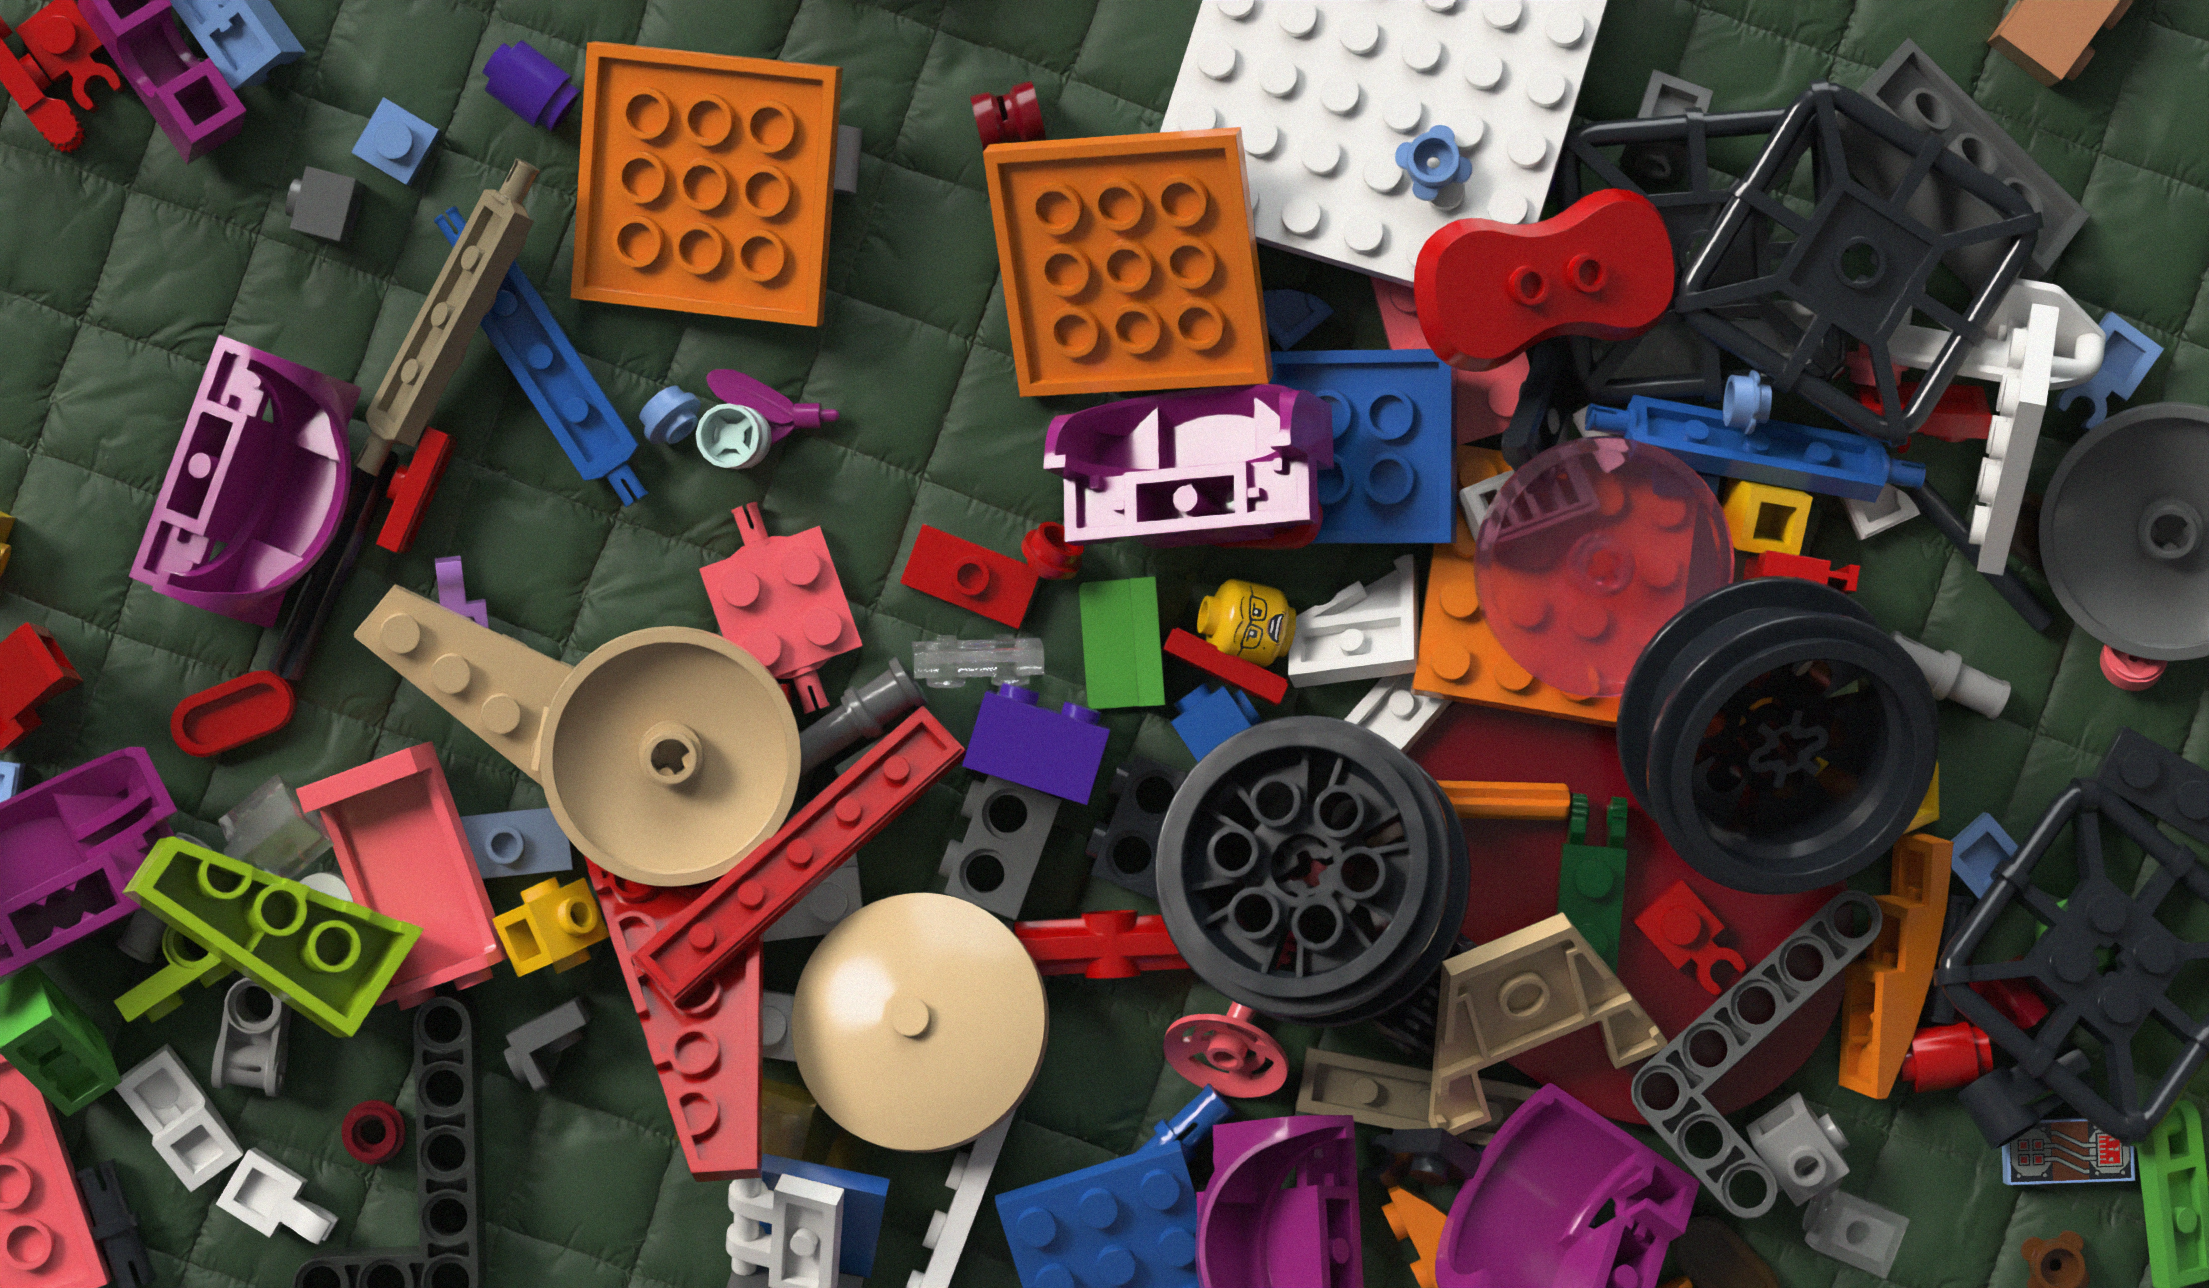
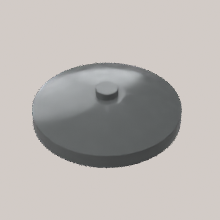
(2132, 531)

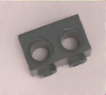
(1015, 849)

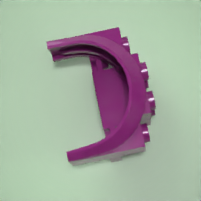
(74, 851)

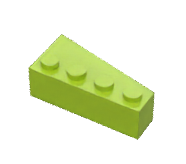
(289, 939)

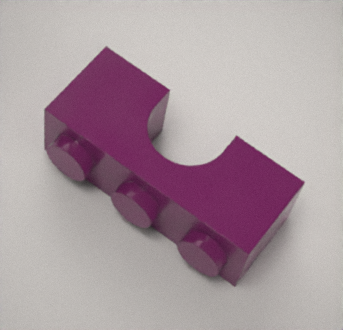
(180, 91)

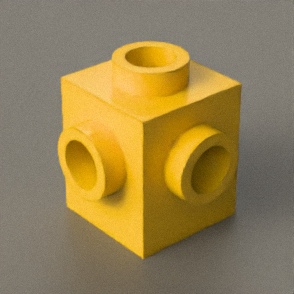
(551, 927)

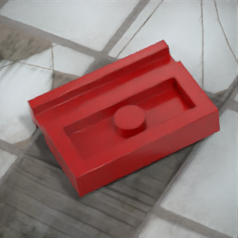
(1784, 564)

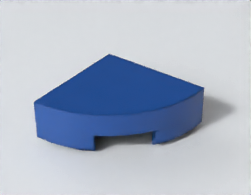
(1292, 315)

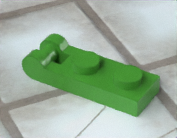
(2176, 1199)

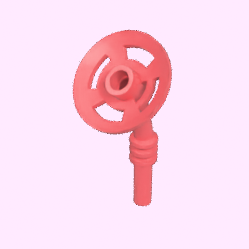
(1231, 1041)

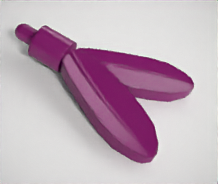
(777, 409)

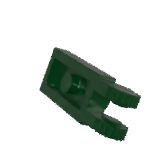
(1594, 877)

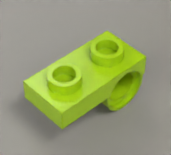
(160, 992)

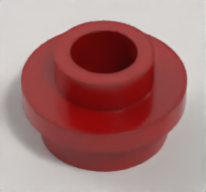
(1050, 554)

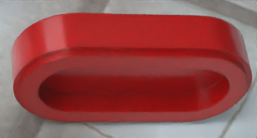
(233, 713)

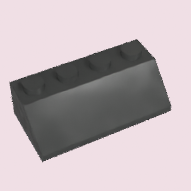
(1929, 100)

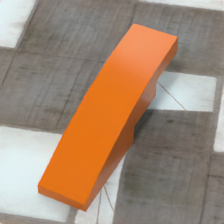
(1891, 984)

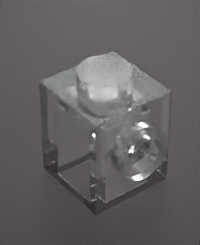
(274, 831)
(1855, 1230)

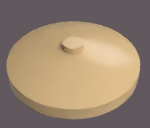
(669, 756)
(920, 1023)

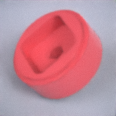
(2130, 671)

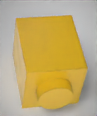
(1765, 516)

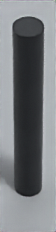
(1957, 531)

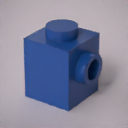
(1211, 718)

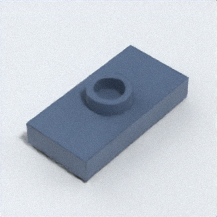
(518, 843)

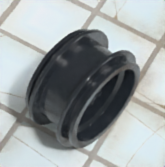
(1686, 713)
(1418, 889)

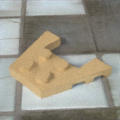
(1520, 997)

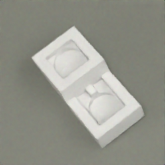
(180, 1117)

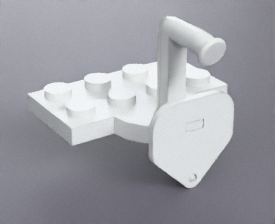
(2033, 346)

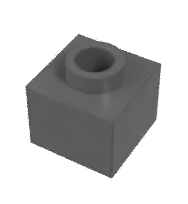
(325, 205)

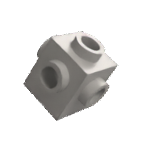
(1800, 1149)

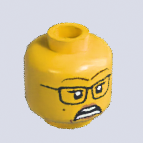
(1248, 621)

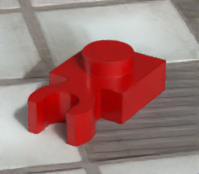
(68, 47)
(1683, 930)

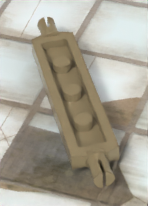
(449, 318)

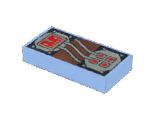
(2066, 1153)

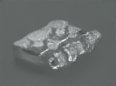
(1003, 658)

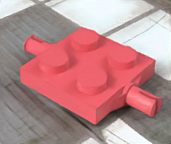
(782, 603)

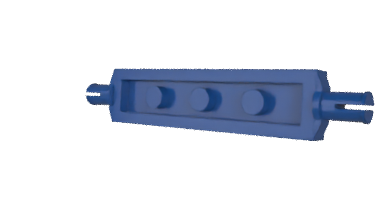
(556, 378)
(1772, 454)

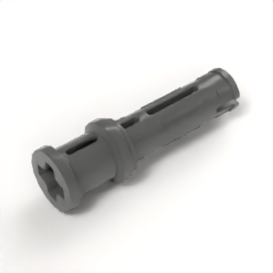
(861, 714)

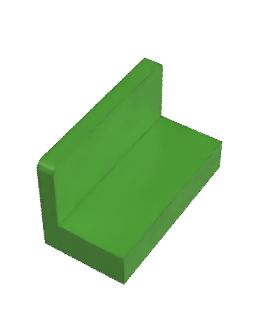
(1121, 643)

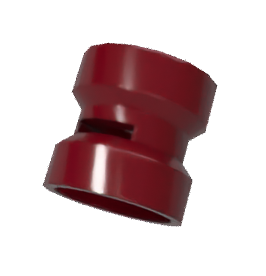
(1009, 116)

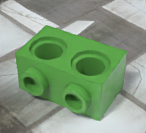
(54, 1042)

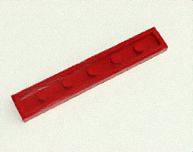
(798, 856)

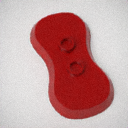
(1502, 287)

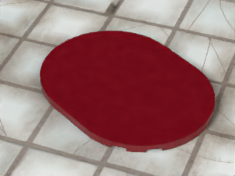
(1517, 886)

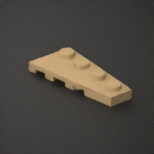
(468, 670)

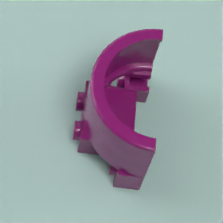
(1542, 1186)

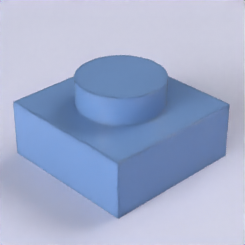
(396, 142)
(1978, 852)

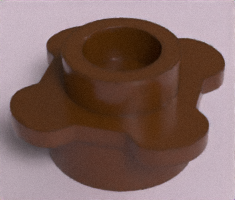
(2066, 1249)

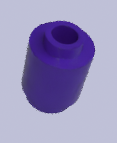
(530, 85)

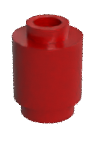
(1946, 1057)

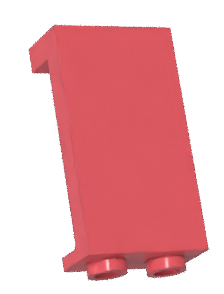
(413, 863)

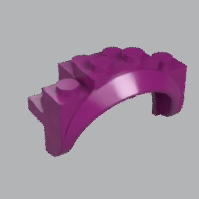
(1191, 465)
(252, 484)
(1276, 1236)

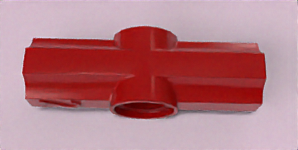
(1100, 944)

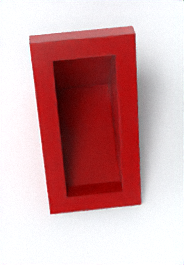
(32, 670)

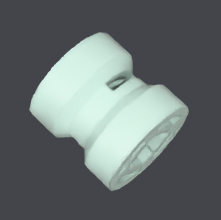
(722, 436)

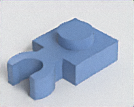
(2125, 363)

